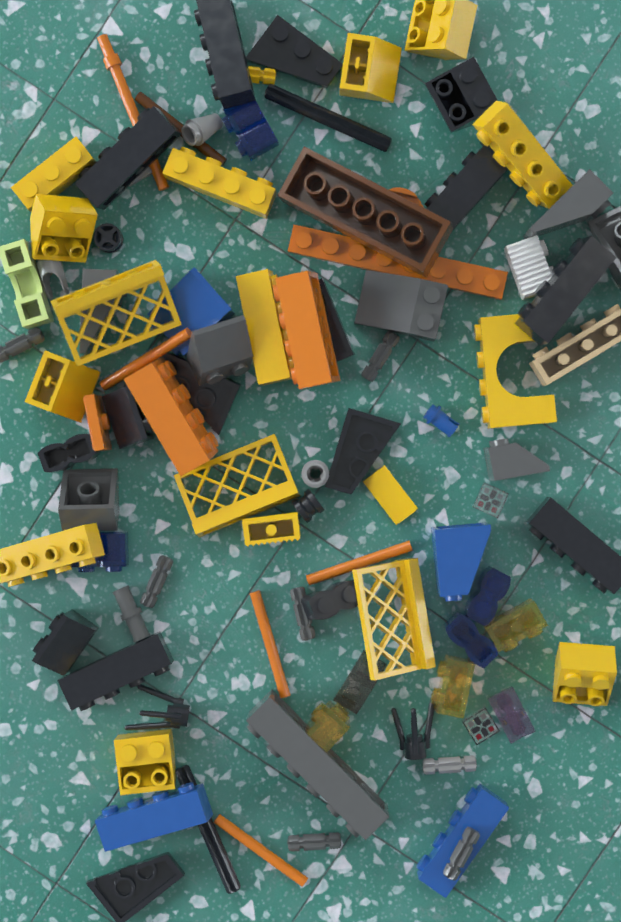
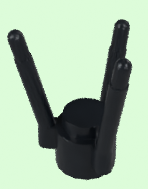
(176, 714)
(414, 744)

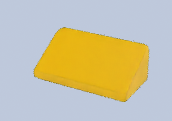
(390, 495)

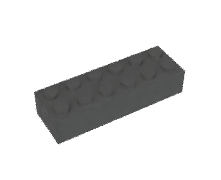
(323, 770)

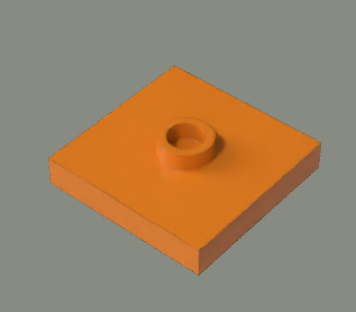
(98, 422)

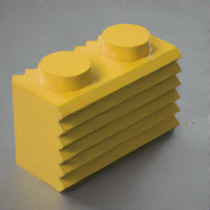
(271, 528)

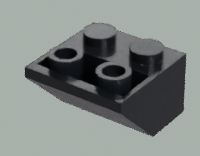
(461, 94)
(127, 418)
(65, 643)

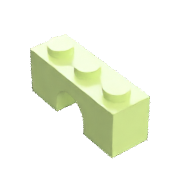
(29, 291)

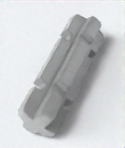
(449, 765)

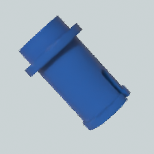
(441, 420)

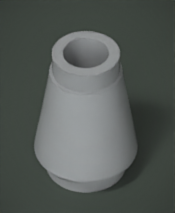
(200, 129)
(311, 481)

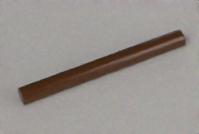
(205, 149)

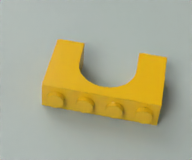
(501, 406)

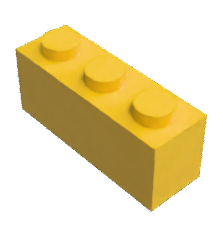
(54, 173)

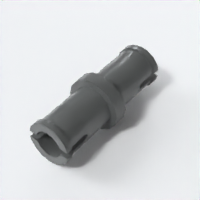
(131, 613)

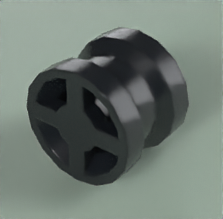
(104, 234)
(307, 505)

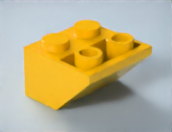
(441, 28)
(370, 68)
(61, 228)
(62, 386)
(584, 674)
(145, 761)

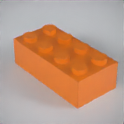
(307, 329)
(172, 415)

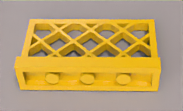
(107, 290)
(246, 507)
(417, 637)

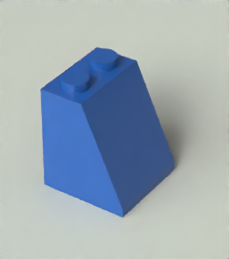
(196, 306)
(457, 557)

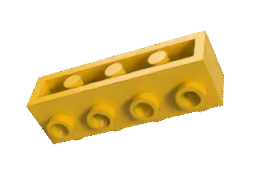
(522, 155)
(220, 183)
(264, 327)
(50, 552)

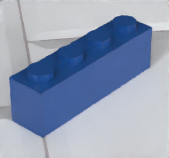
(481, 812)
(154, 816)

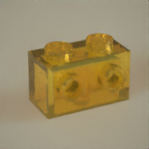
(516, 624)
(454, 686)
(328, 724)

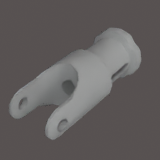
(46, 269)

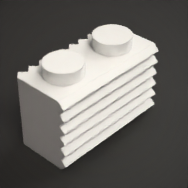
(528, 265)

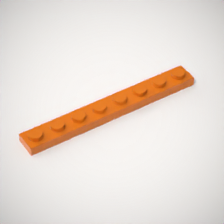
(348, 252)

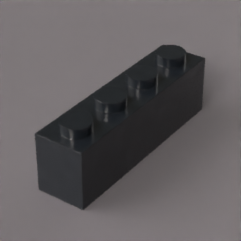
(225, 51)
(128, 157)
(466, 187)
(565, 289)
(578, 543)
(115, 671)

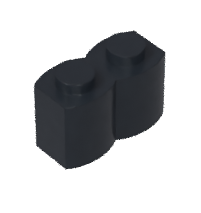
(62, 456)
(327, 603)

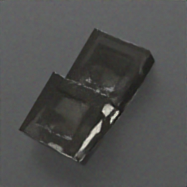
(357, 684)

